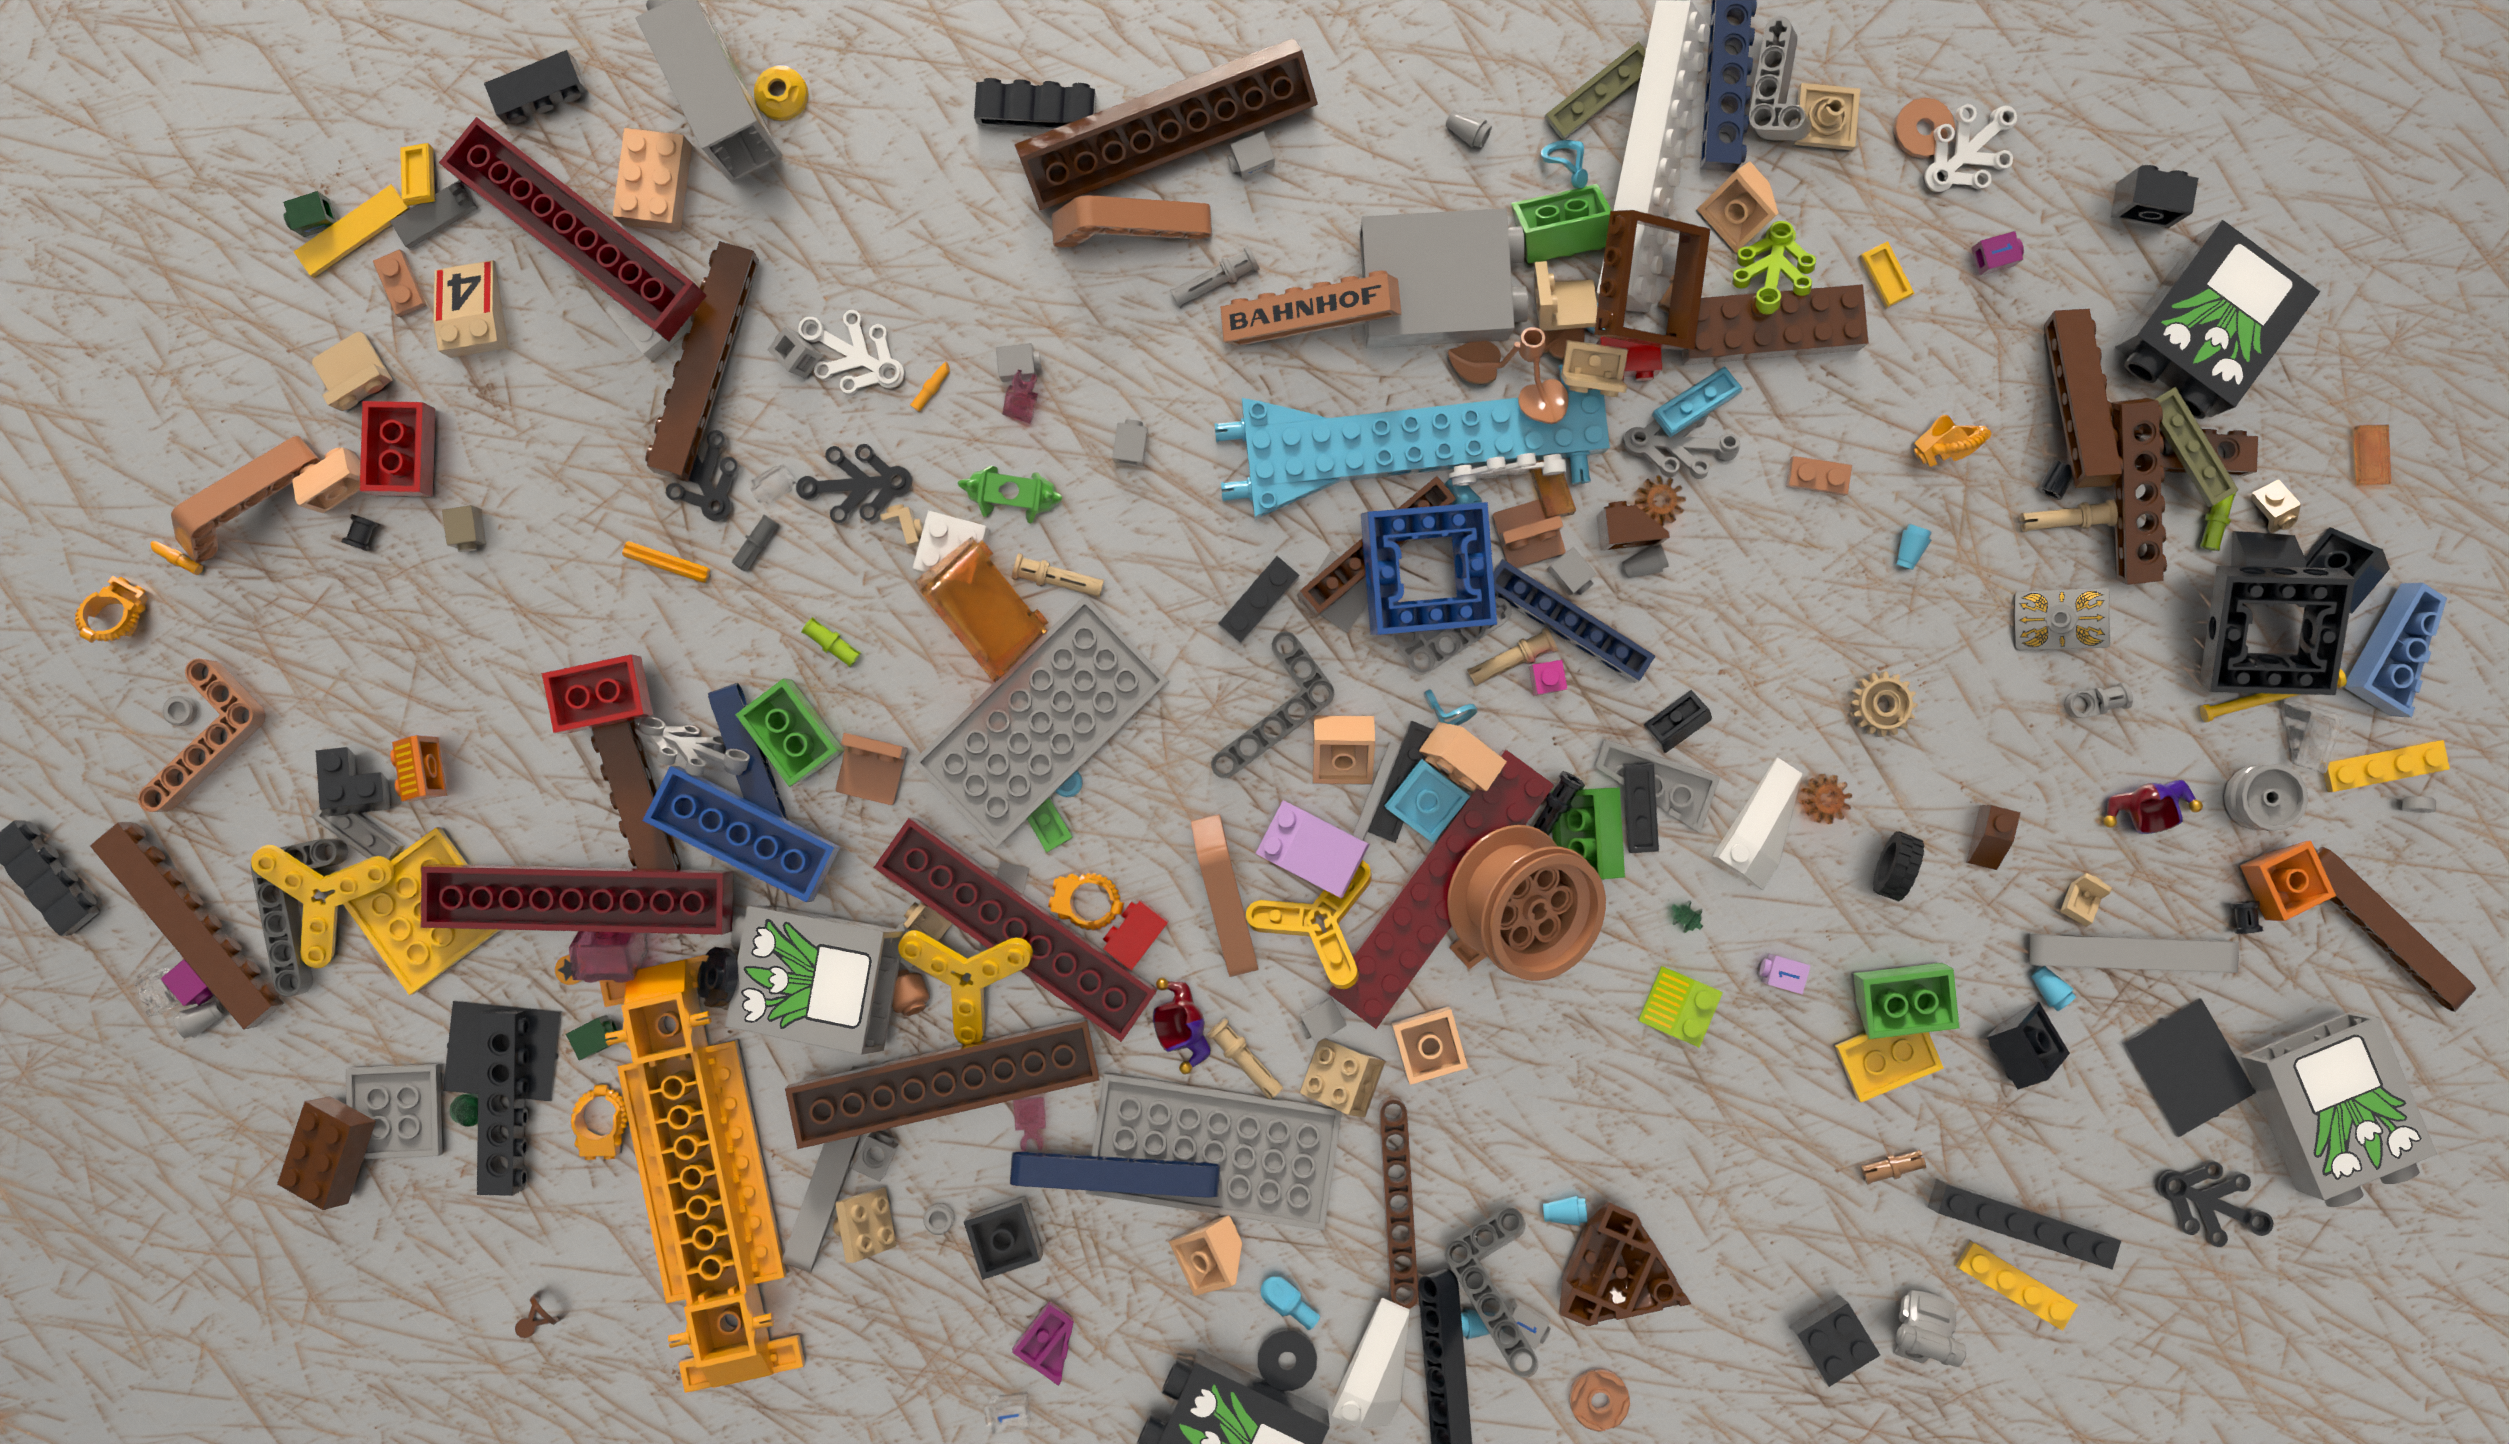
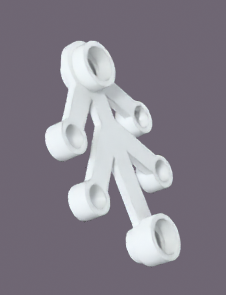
(1967, 150)
(855, 355)
(1465, 475)

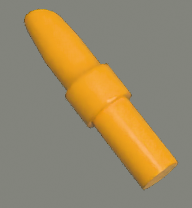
(930, 387)
(176, 557)

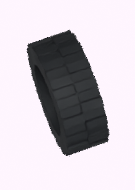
(1898, 866)

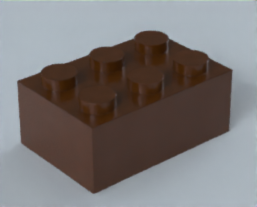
(326, 1152)

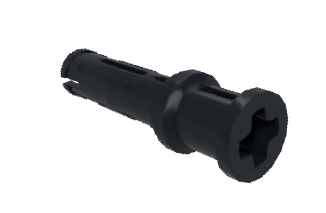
(1559, 801)

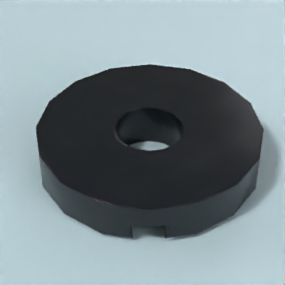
(718, 977)
(1287, 1377)

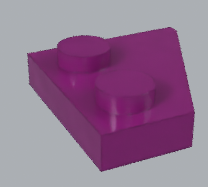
(1046, 1342)

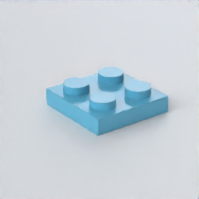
(1427, 800)

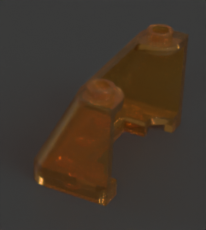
(982, 608)

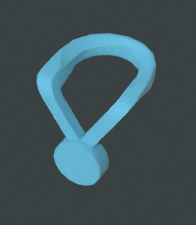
(1579, 176)
(1431, 700)

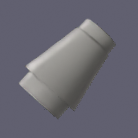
(1469, 128)
(1646, 562)
(197, 1019)

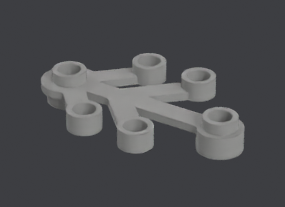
(1678, 447)
(689, 745)

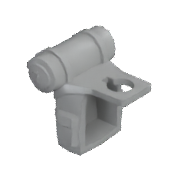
(1928, 1330)

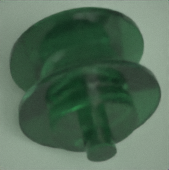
(1686, 916)
(465, 1110)

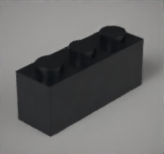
(536, 88)
(1258, 600)

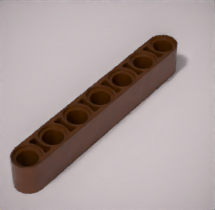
(2395, 934)
(1403, 1216)

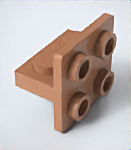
(1527, 534)

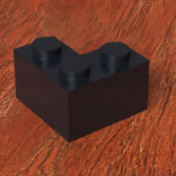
(343, 790)

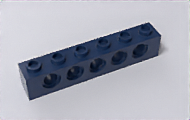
(1715, 153)
(1571, 622)

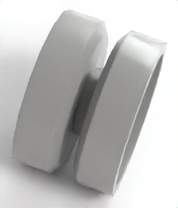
(2266, 797)

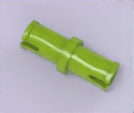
(2216, 524)
(831, 642)

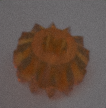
(1670, 497)
(1835, 791)

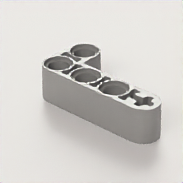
(1778, 78)
(1458, 635)

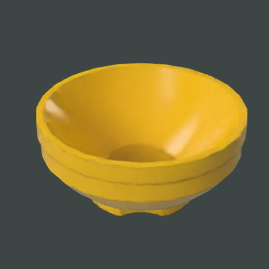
(788, 104)

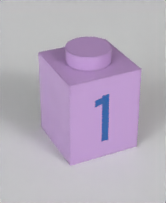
(1784, 973)

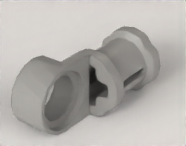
(2099, 700)

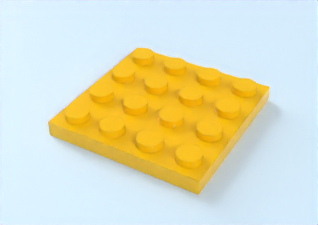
(393, 918)

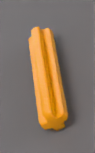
(666, 562)

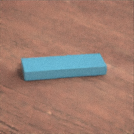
(1697, 401)

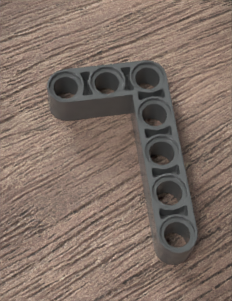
(1281, 714)
(288, 908)
(1487, 1291)

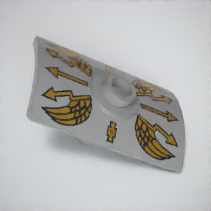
(2062, 619)

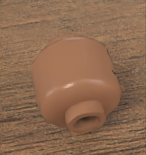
(910, 993)

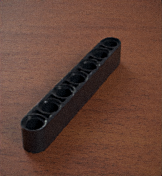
(1444, 1358)

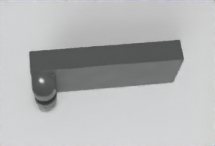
(434, 216)

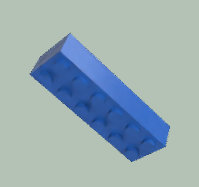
(741, 833)

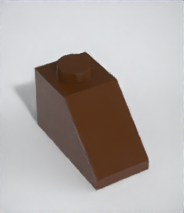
(1992, 836)

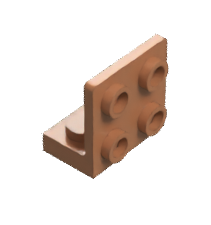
(870, 769)

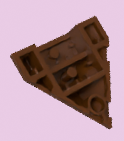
(1616, 1271)

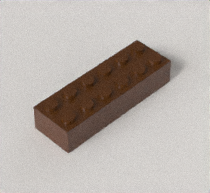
(1802, 325)

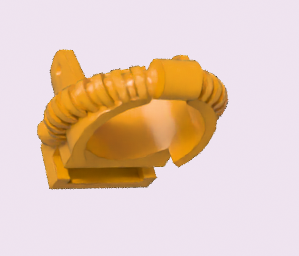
(1949, 441)
(118, 592)
(1064, 899)
(595, 1145)

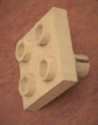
(1832, 115)
(864, 1225)

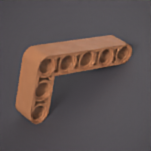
(1129, 216)
(201, 514)
(208, 740)
(1223, 895)

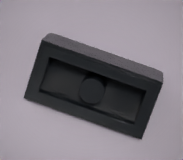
(1678, 721)

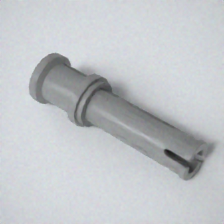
(1231, 274)

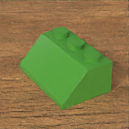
(1563, 223)
(789, 732)
(1594, 830)
(1907, 1000)

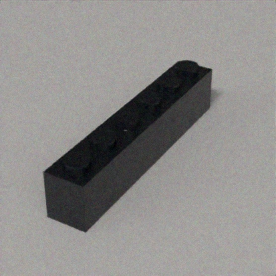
(2024, 1224)

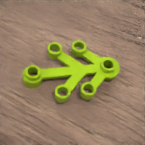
(1778, 237)

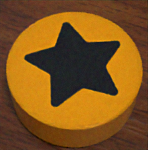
(563, 971)

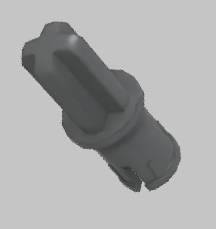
(755, 543)

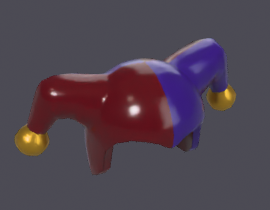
(2153, 806)
(1181, 1024)

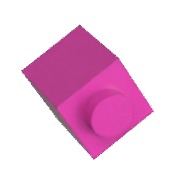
(1547, 677)

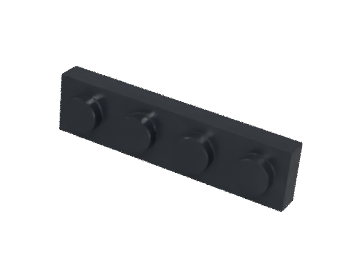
(1384, 822)

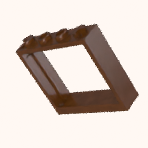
(1686, 283)

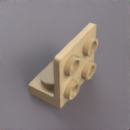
(1564, 302)
(1342, 1078)

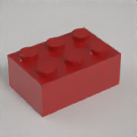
(397, 448)
(597, 694)

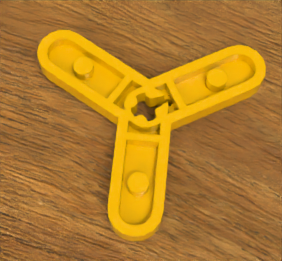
(302, 882)
(1298, 918)
(985, 969)

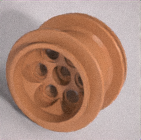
(1526, 903)

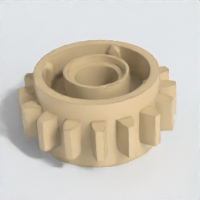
(1899, 702)

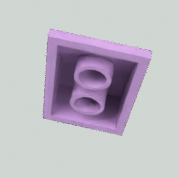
(1312, 849)

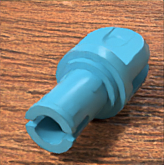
(1287, 1301)

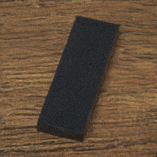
(1641, 807)

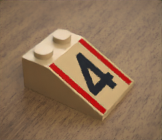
(468, 310)

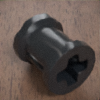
(359, 532)
(2246, 917)

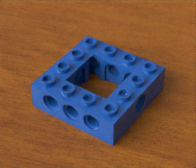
(1472, 567)

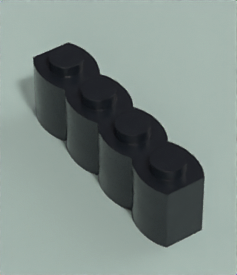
(1031, 105)
(44, 879)

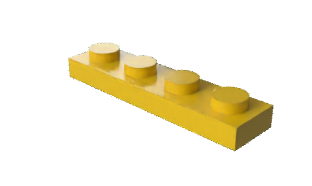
(2386, 766)
(2016, 1285)

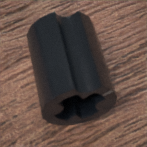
(2056, 480)

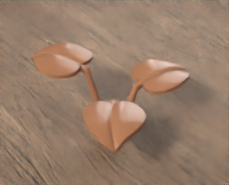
(1539, 401)

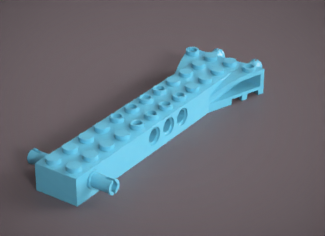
(1304, 453)

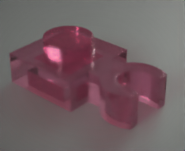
(1019, 398)
(1030, 1116)

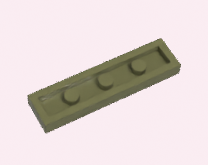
(1597, 92)
(2194, 449)

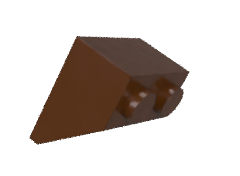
(1628, 527)

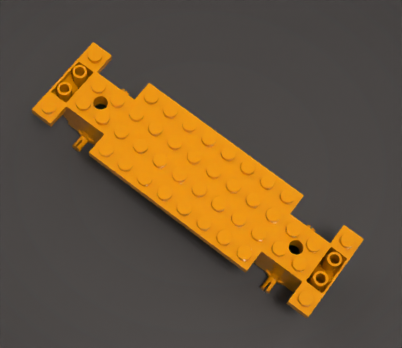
(700, 1177)

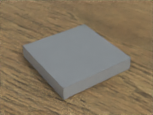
(1349, 606)

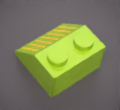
(1680, 1006)

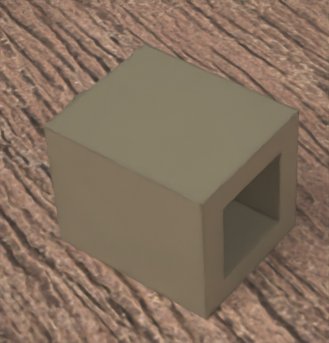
(464, 527)

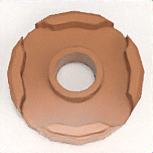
(1906, 122)
(1595, 1382)

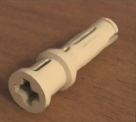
(2083, 516)
(1043, 568)
(1525, 652)
(1235, 1048)

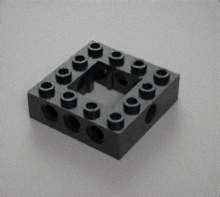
(2314, 668)

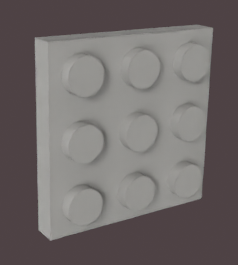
(403, 1104)

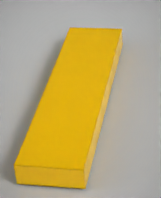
(351, 231)

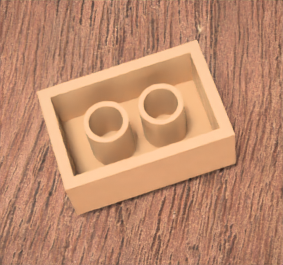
(652, 179)

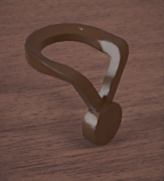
(527, 1326)

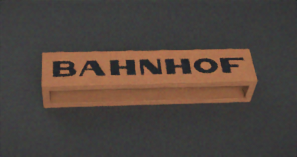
(1311, 309)

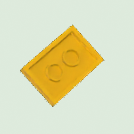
(1887, 1062)

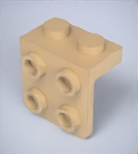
(1594, 367)
(350, 371)

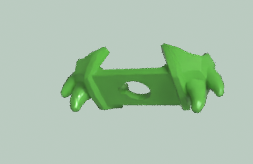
(1035, 493)

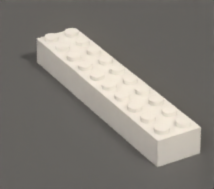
(1658, 136)

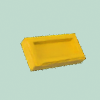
(417, 174)
(1886, 275)

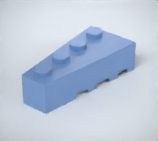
(2398, 648)

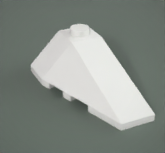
(1760, 830)
(1375, 1375)

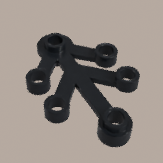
(701, 475)
(859, 484)
(2208, 1202)

